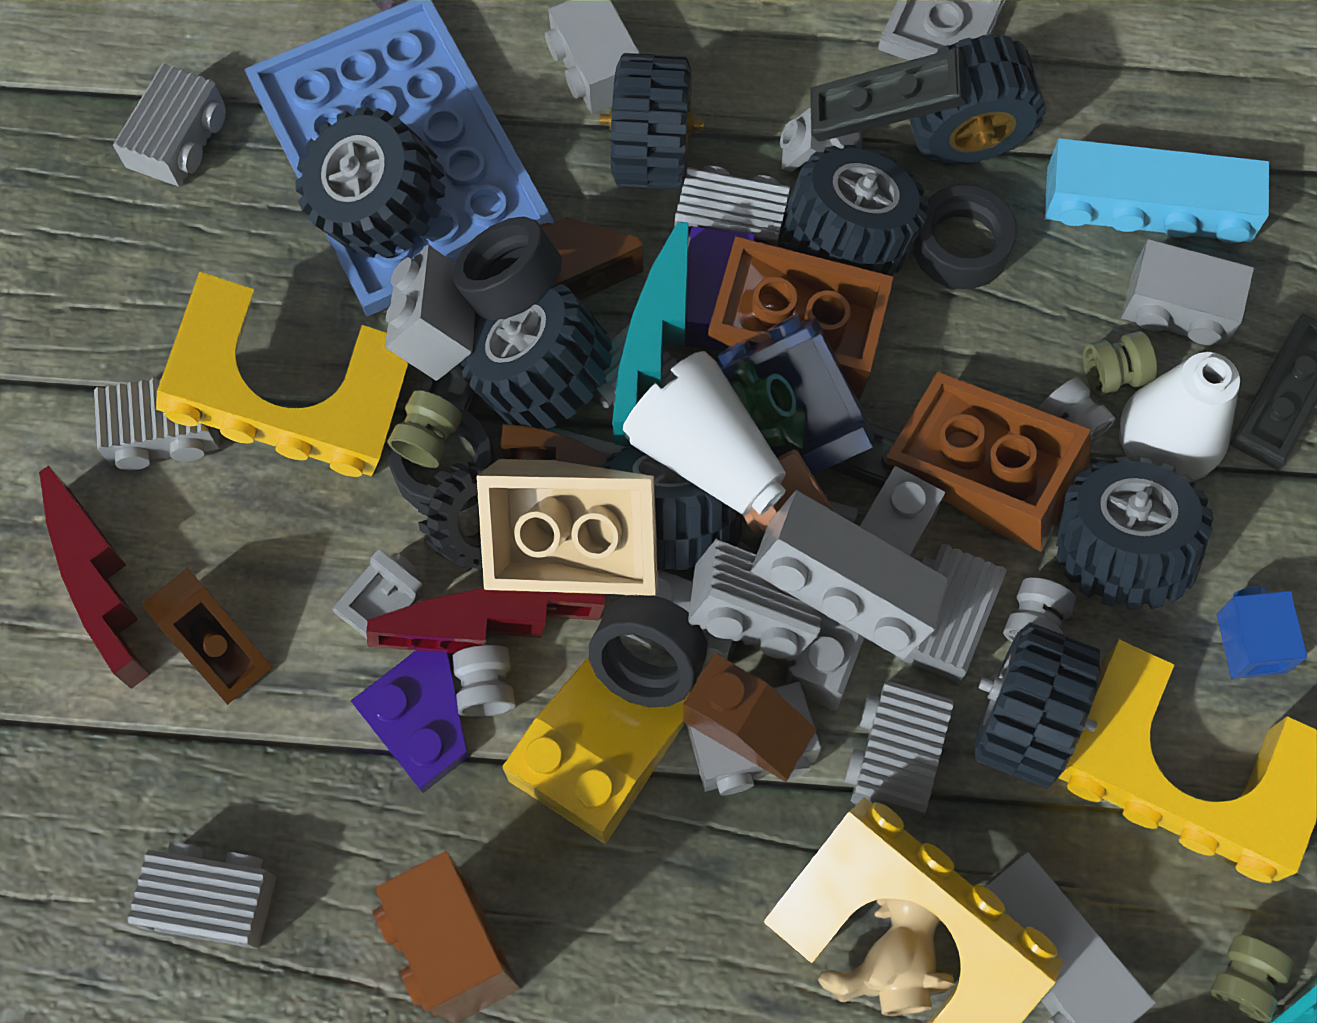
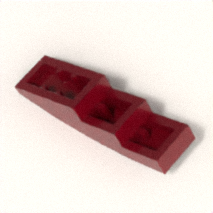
(85, 565)
(466, 617)

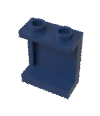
(802, 355)

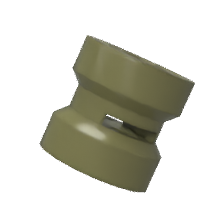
(1119, 363)
(425, 429)
(1252, 978)

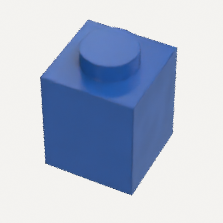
(1261, 633)

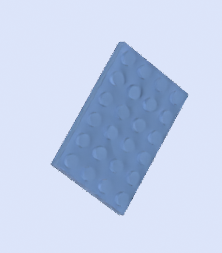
(415, 72)

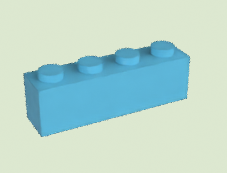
(1157, 191)

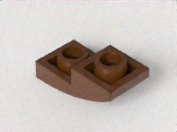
(540, 444)

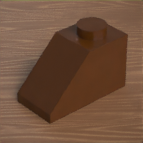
(593, 255)
(206, 636)
(747, 717)

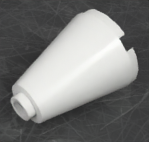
(1183, 416)
(707, 437)

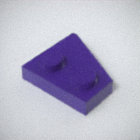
(417, 716)

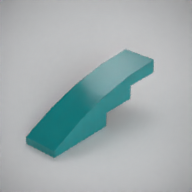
(655, 322)

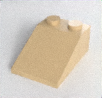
(567, 528)

